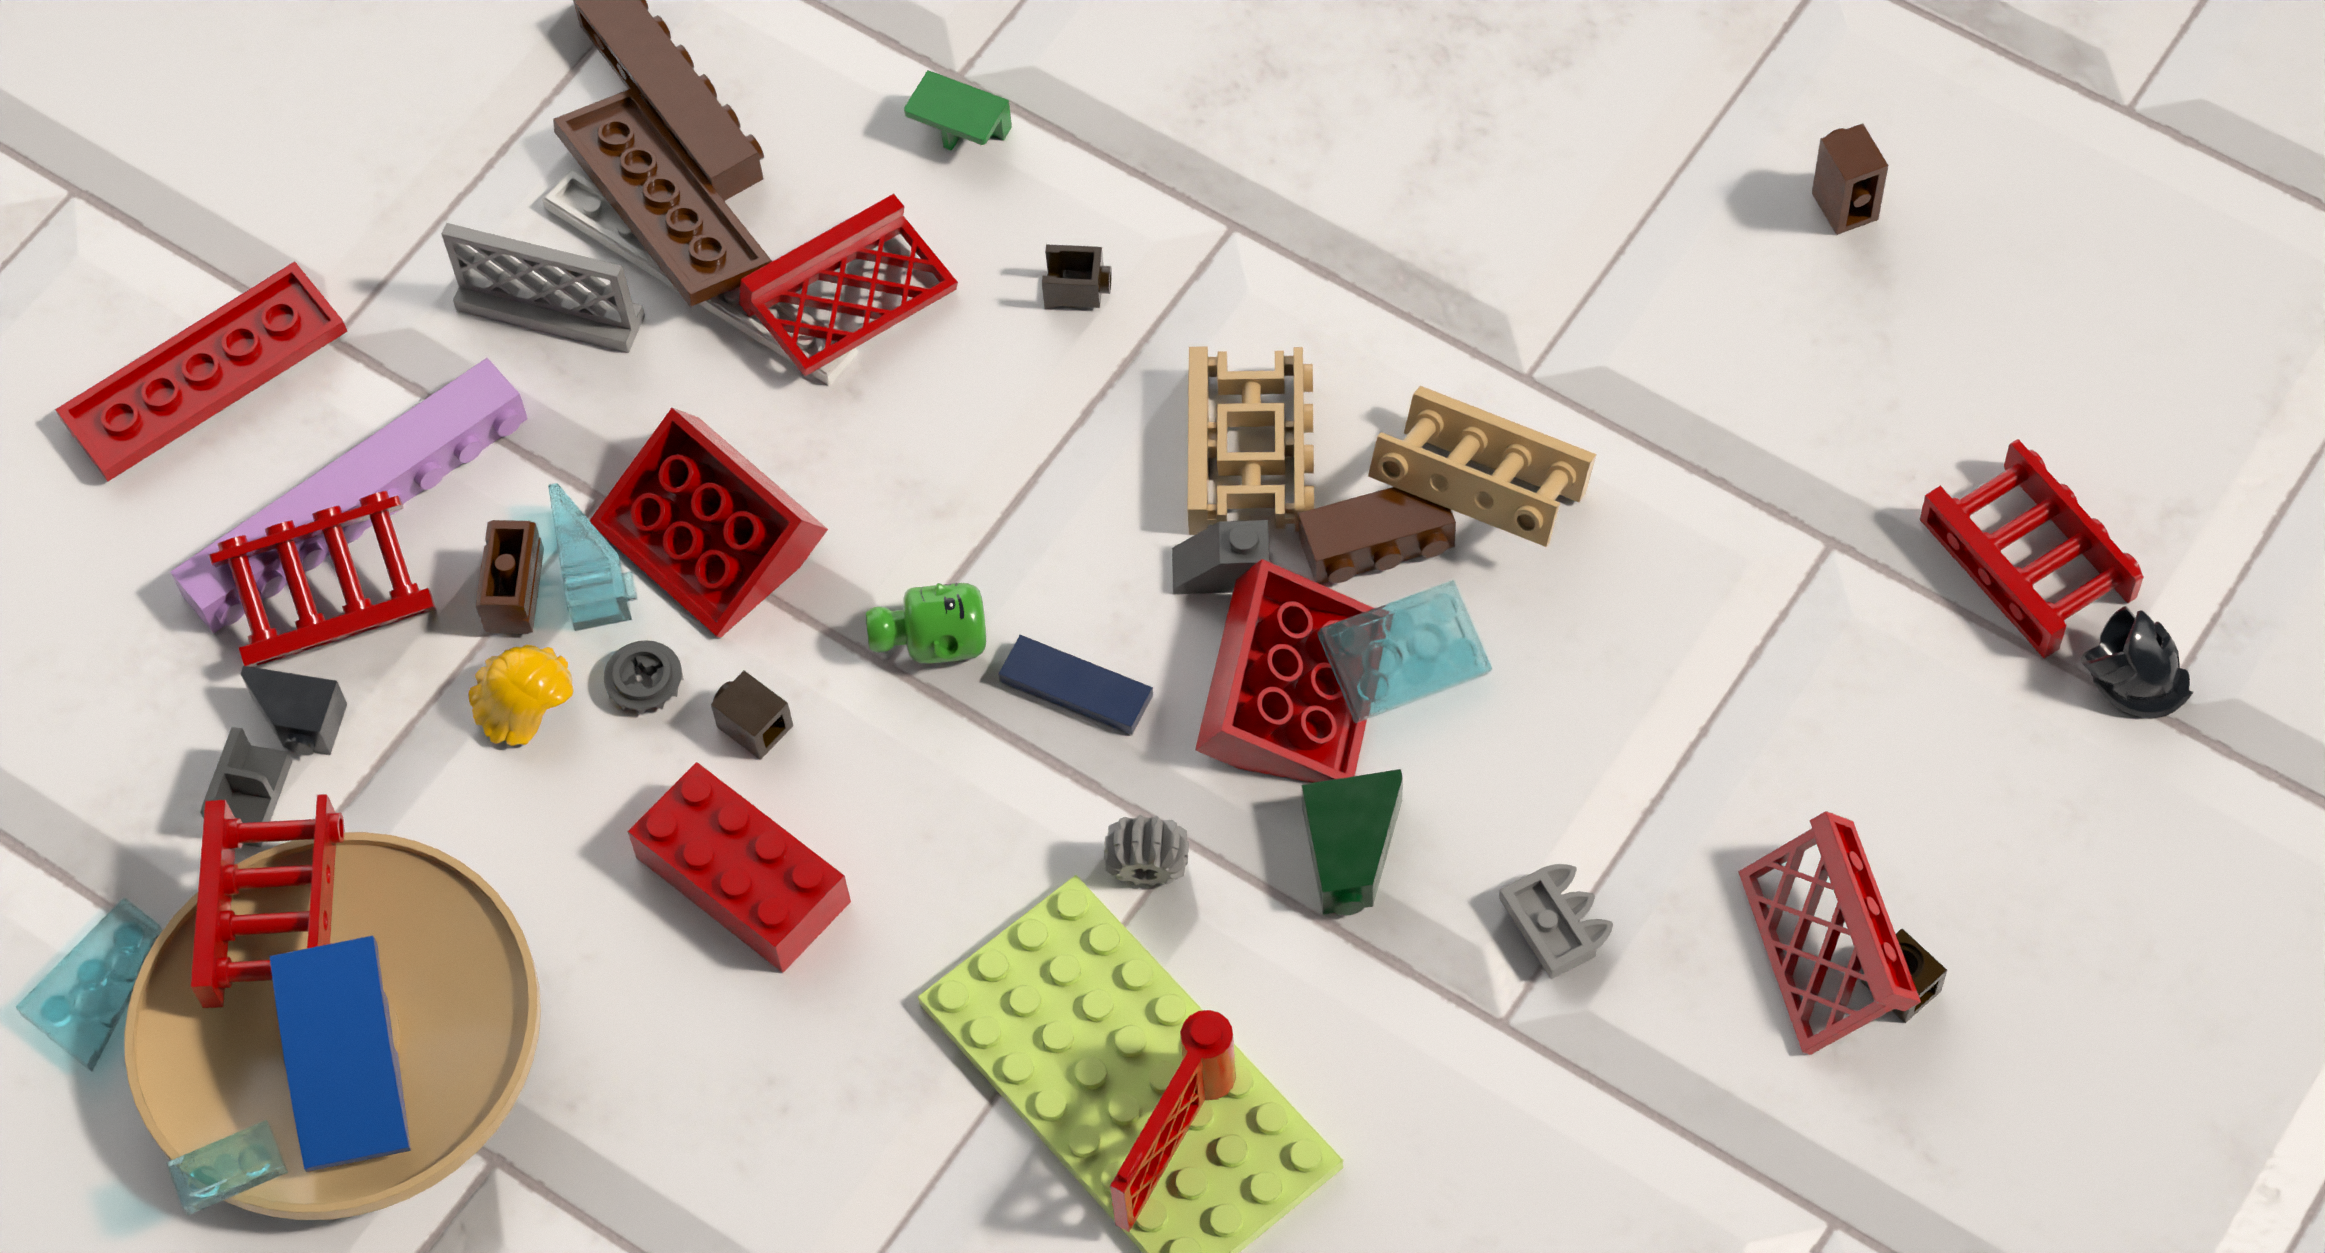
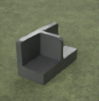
(248, 779)

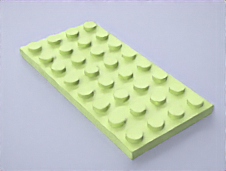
(1082, 1047)

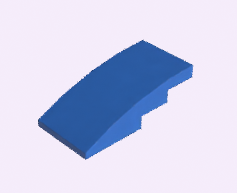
(339, 1053)

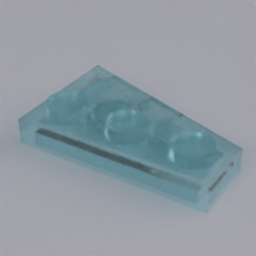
(92, 984)

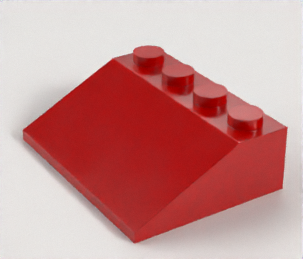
(706, 522)
(1272, 685)

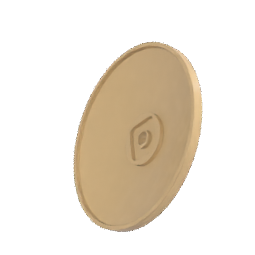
(458, 1011)

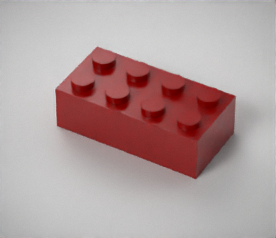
(739, 866)

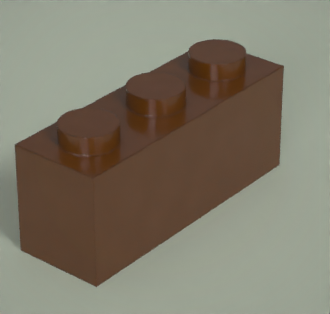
(1373, 533)

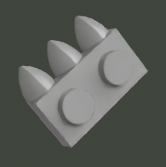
(1552, 919)

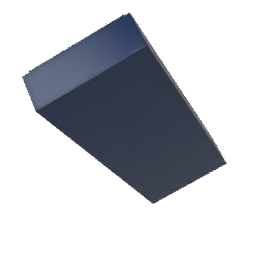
(1076, 684)

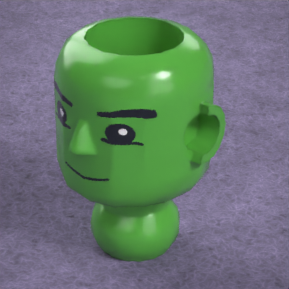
(935, 624)

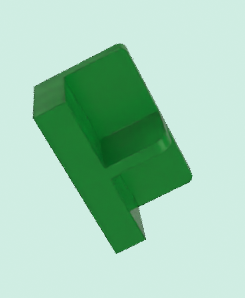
(958, 110)

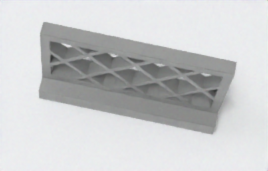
(525, 300)

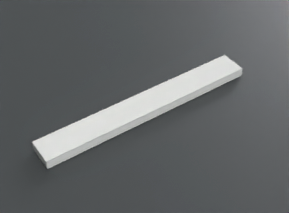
(585, 208)

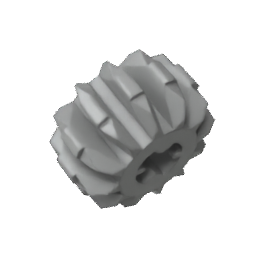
(1146, 850)

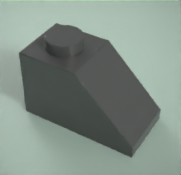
(1218, 556)

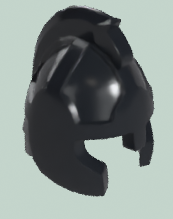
(2138, 666)

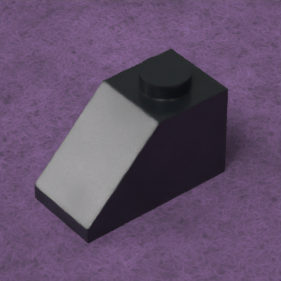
(298, 708)

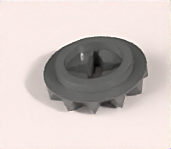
(653, 659)

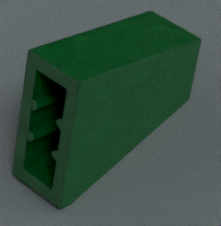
(1350, 836)

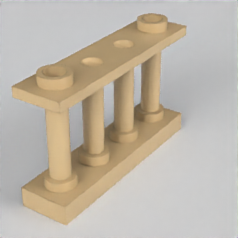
(1491, 441)

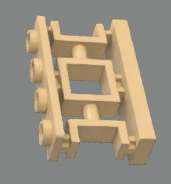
(1211, 438)

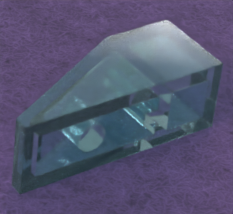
(590, 568)

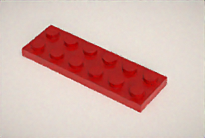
(201, 371)

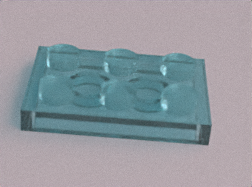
(1404, 651)

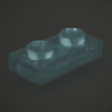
(227, 1167)

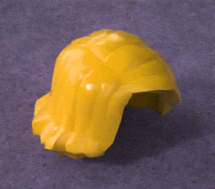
(517, 692)

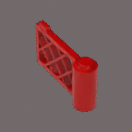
(1203, 1075)

